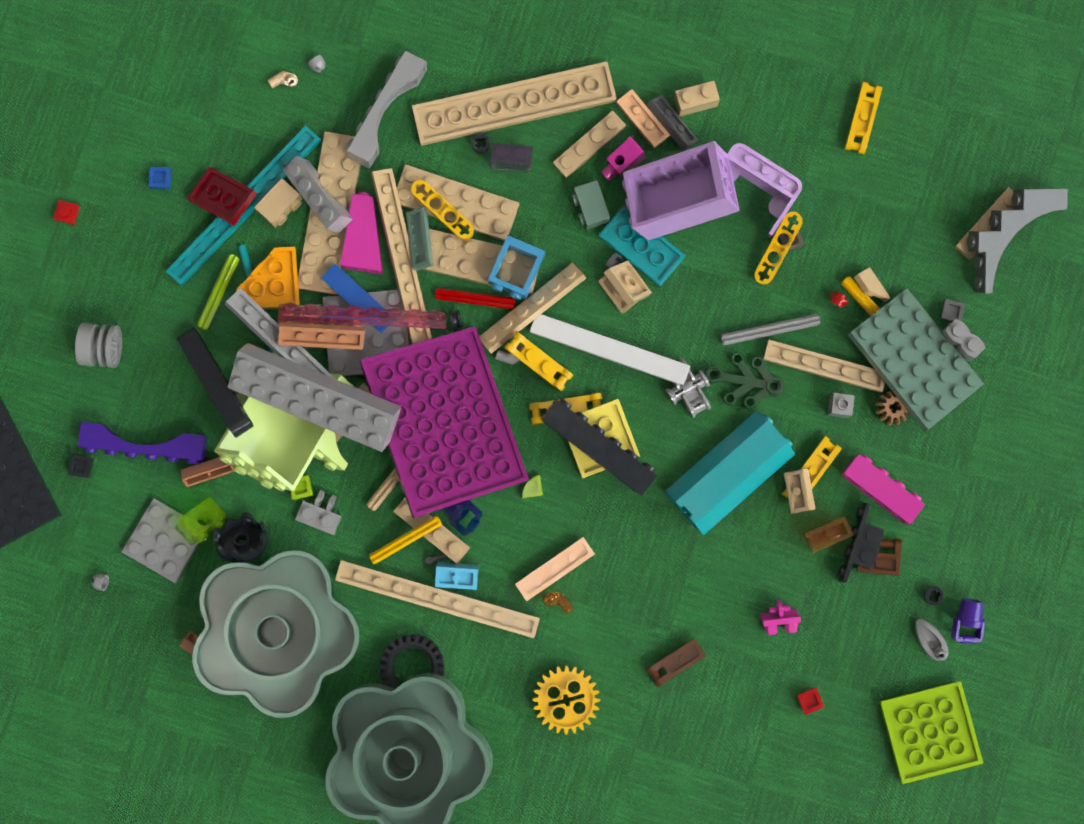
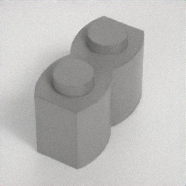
(960, 337)

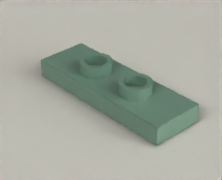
(419, 238)

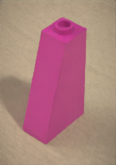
(362, 242)

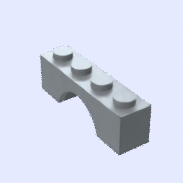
(326, 208)

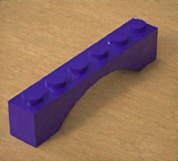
(100, 437)

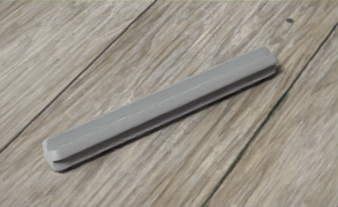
(770, 329)

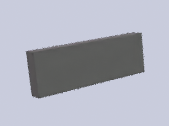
(672, 122)

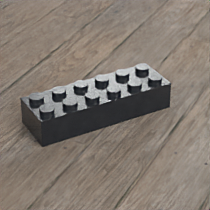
(598, 447)

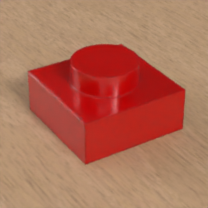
(66, 212)
(810, 701)

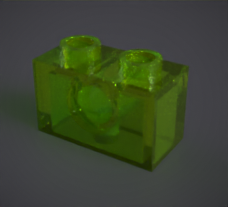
(206, 511)

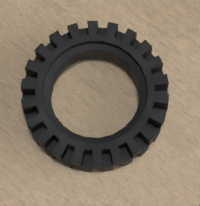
(405, 642)

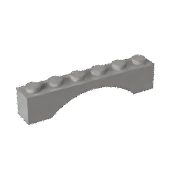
(405, 76)

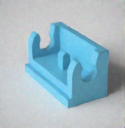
(456, 575)

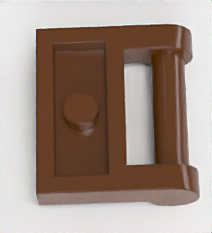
(886, 563)

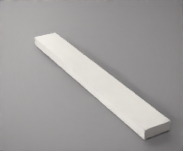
(610, 349)

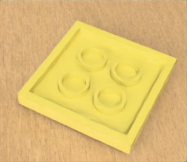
(613, 422)

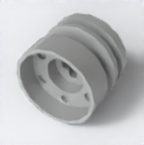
(98, 345)

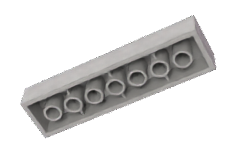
(314, 397)

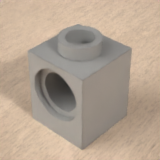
(840, 405)

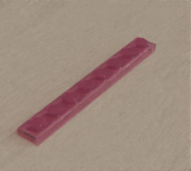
(362, 316)

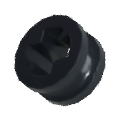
(480, 137)
(455, 319)
(939, 598)

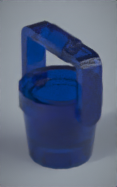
(458, 512)

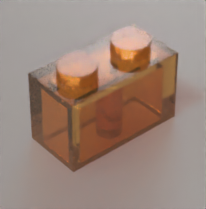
(828, 534)

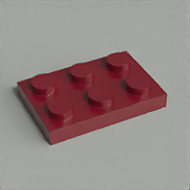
(221, 196)

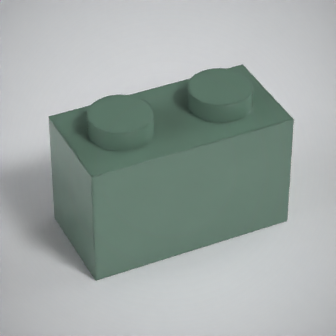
(591, 205)

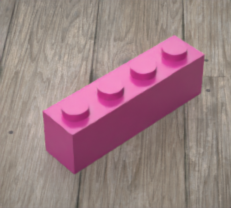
(882, 489)

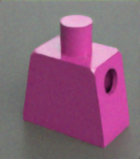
(628, 151)

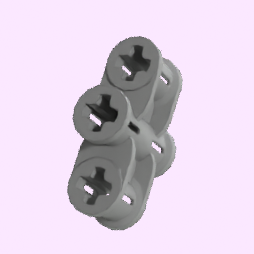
(691, 394)

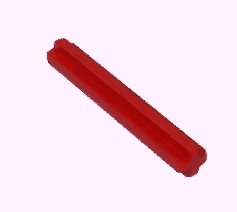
(474, 298)

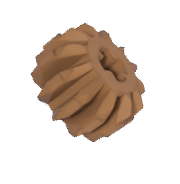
(896, 416)

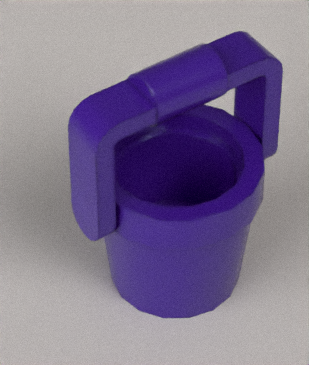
(969, 615)

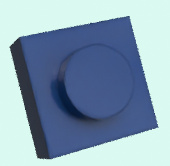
(160, 178)

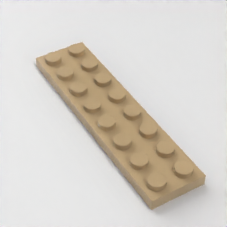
(322, 246)

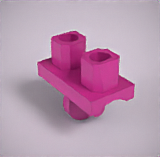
(780, 615)

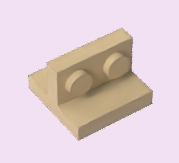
(624, 286)

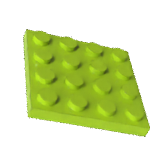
(931, 732)

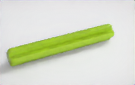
(218, 291)

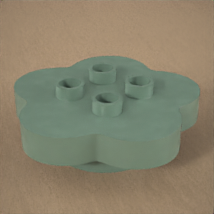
(272, 632)
(405, 752)

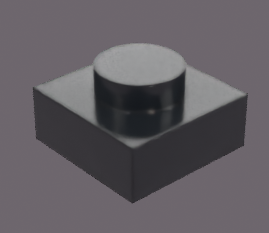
(81, 466)

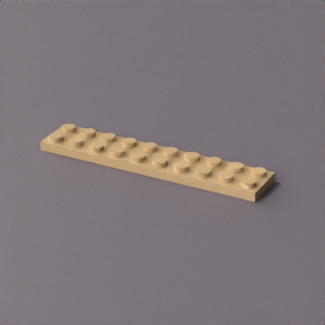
(514, 103)

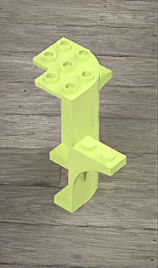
(278, 445)

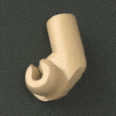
(283, 78)

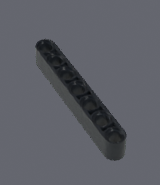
(215, 382)

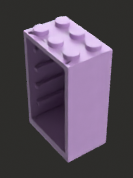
(680, 191)

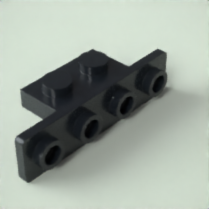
(864, 545)

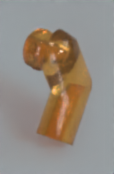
(555, 598)

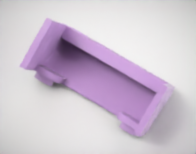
(768, 177)

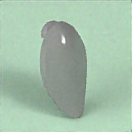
(931, 640)

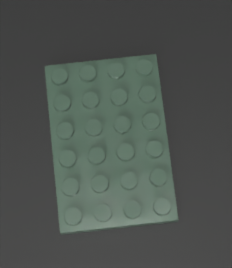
(915, 359)

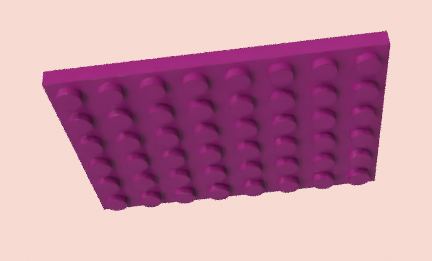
(451, 422)

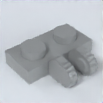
(319, 517)

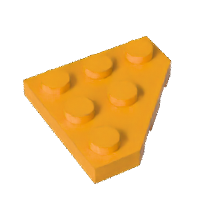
(274, 280)

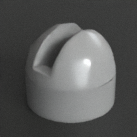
(317, 63)
(100, 582)

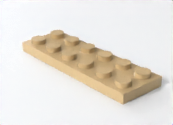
(485, 211)
(475, 260)

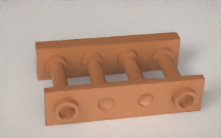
(320, 335)

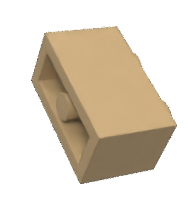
(696, 98)
(279, 203)

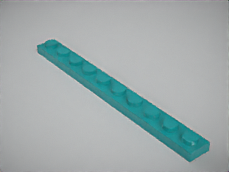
(219, 230)

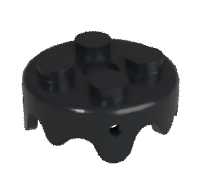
(239, 529)

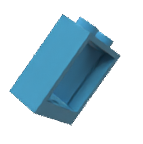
(522, 248)

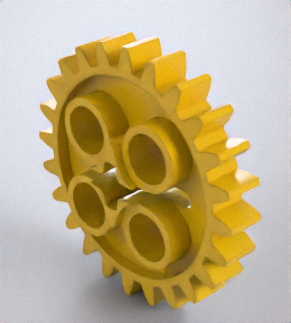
(571, 718)

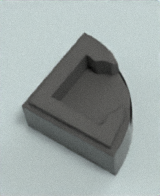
(613, 261)

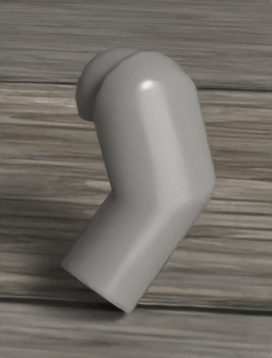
(507, 357)

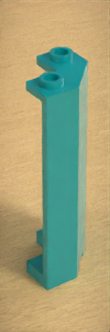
(730, 472)

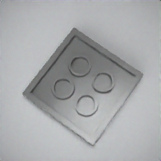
(159, 543)

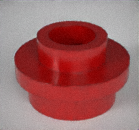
(838, 299)

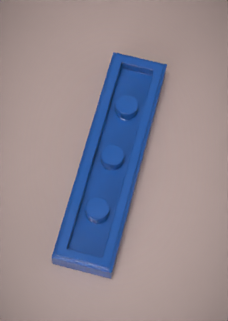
(350, 291)

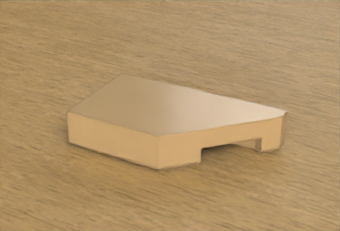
(871, 285)

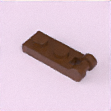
(676, 662)

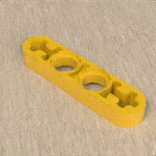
(444, 208)
(780, 249)

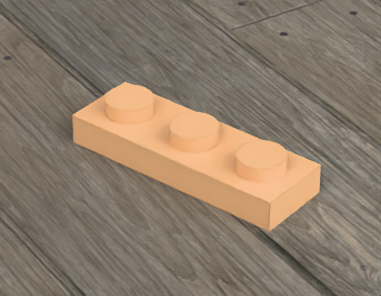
(643, 119)

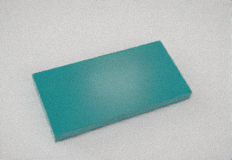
(652, 257)

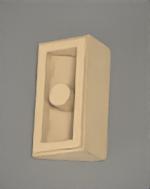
(799, 491)

